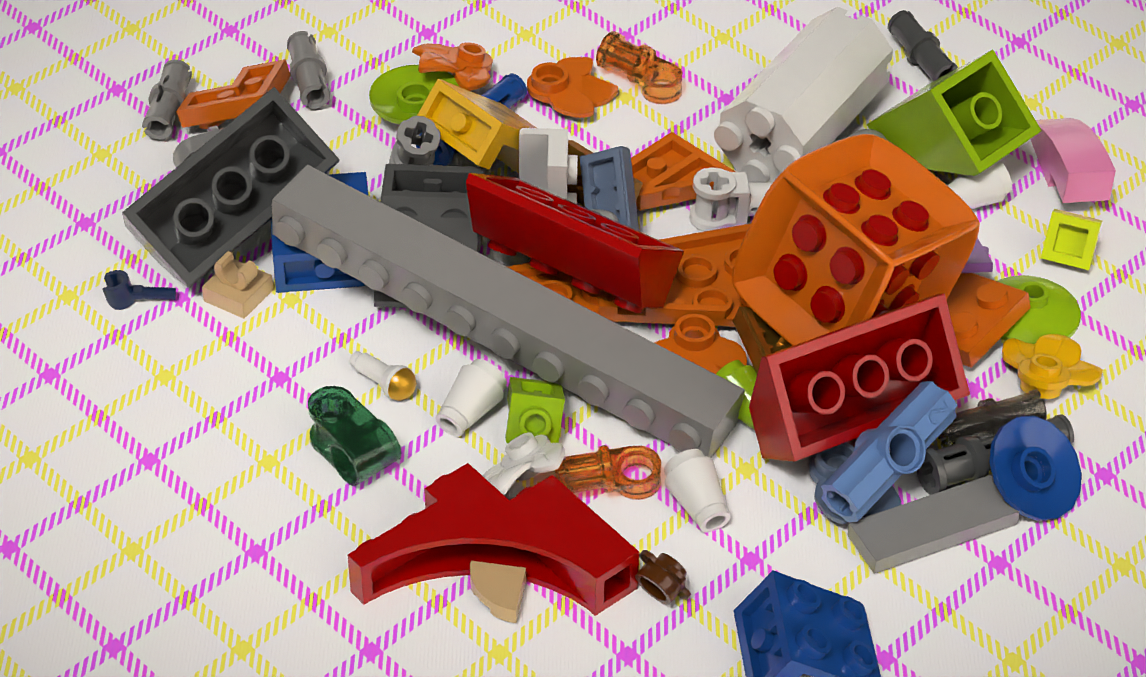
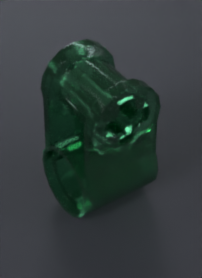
(350, 435)

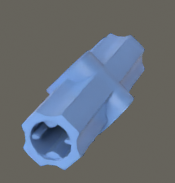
(876, 468)

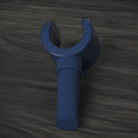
(122, 294)

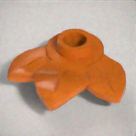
(465, 62)
(570, 86)
(700, 342)

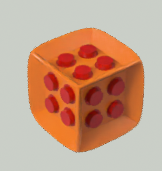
(851, 239)

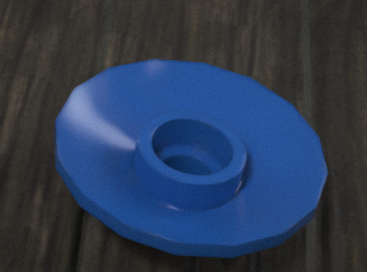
(1035, 468)

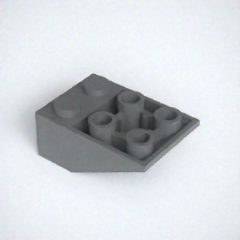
(433, 197)

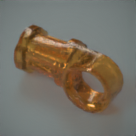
(641, 68)
(605, 471)

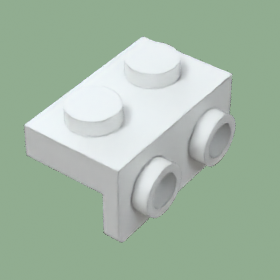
(546, 160)

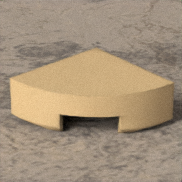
(499, 588)

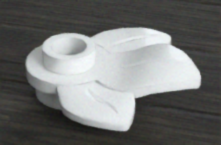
(524, 459)

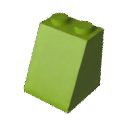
(961, 119)

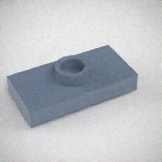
(610, 184)

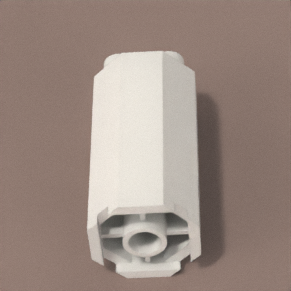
(805, 95)

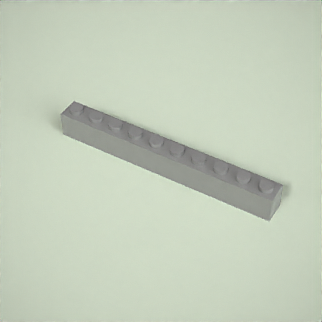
(507, 312)

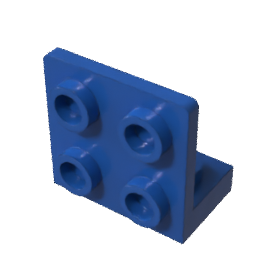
(803, 629)

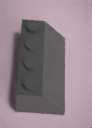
(225, 188)

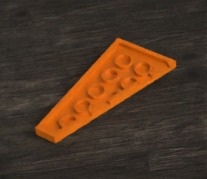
(699, 287)

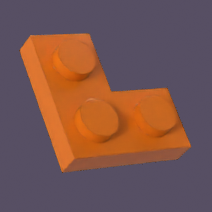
(227, 102)

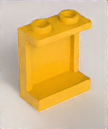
(475, 125)

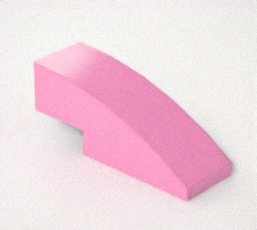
(1074, 160)

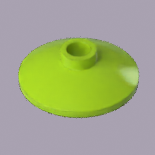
(403, 91)
(1051, 310)

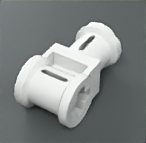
(731, 198)

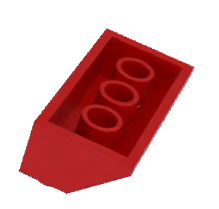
(573, 241)
(852, 379)

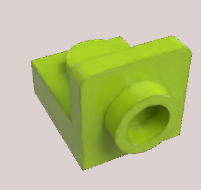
(534, 408)

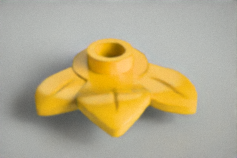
(1049, 364)

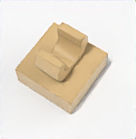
(237, 286)

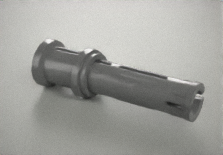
(967, 459)

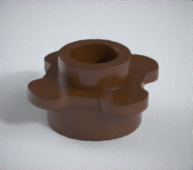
(662, 577)

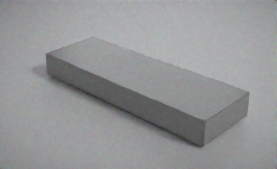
(931, 524)

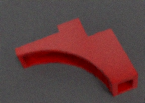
(471, 520)

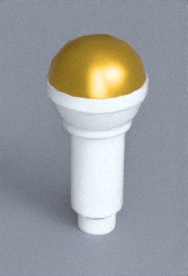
(396, 381)

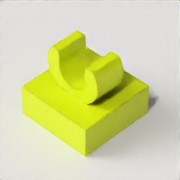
(1071, 239)

